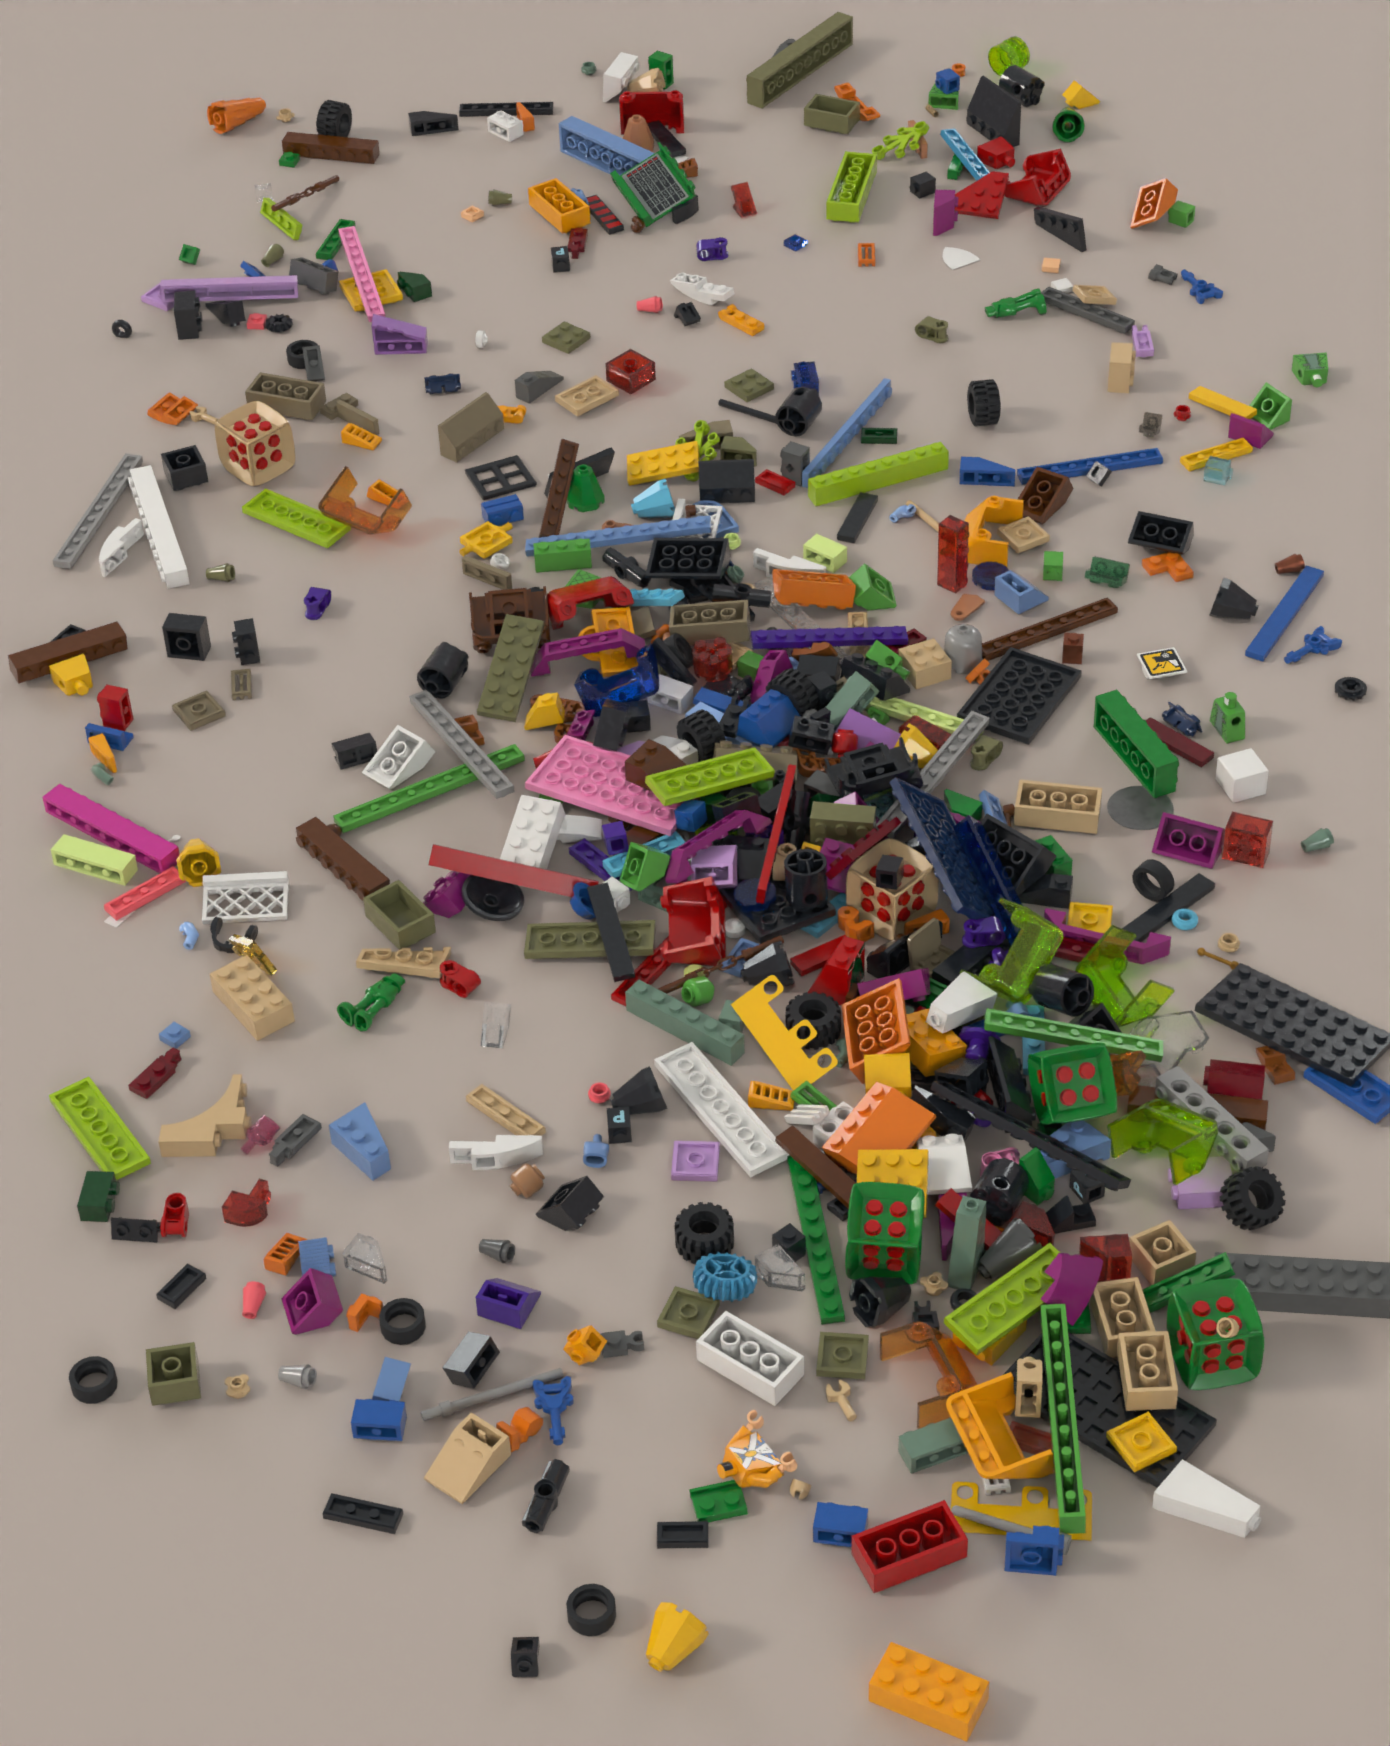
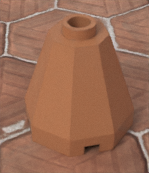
(639, 133)

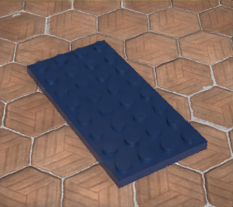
(935, 834)

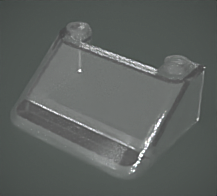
(1180, 1034)

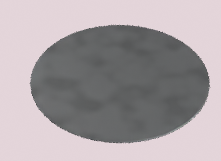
(1137, 808)

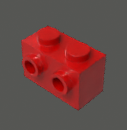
(115, 707)

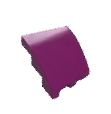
(1073, 1282)

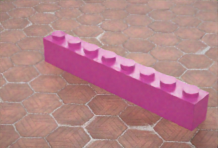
(110, 828)

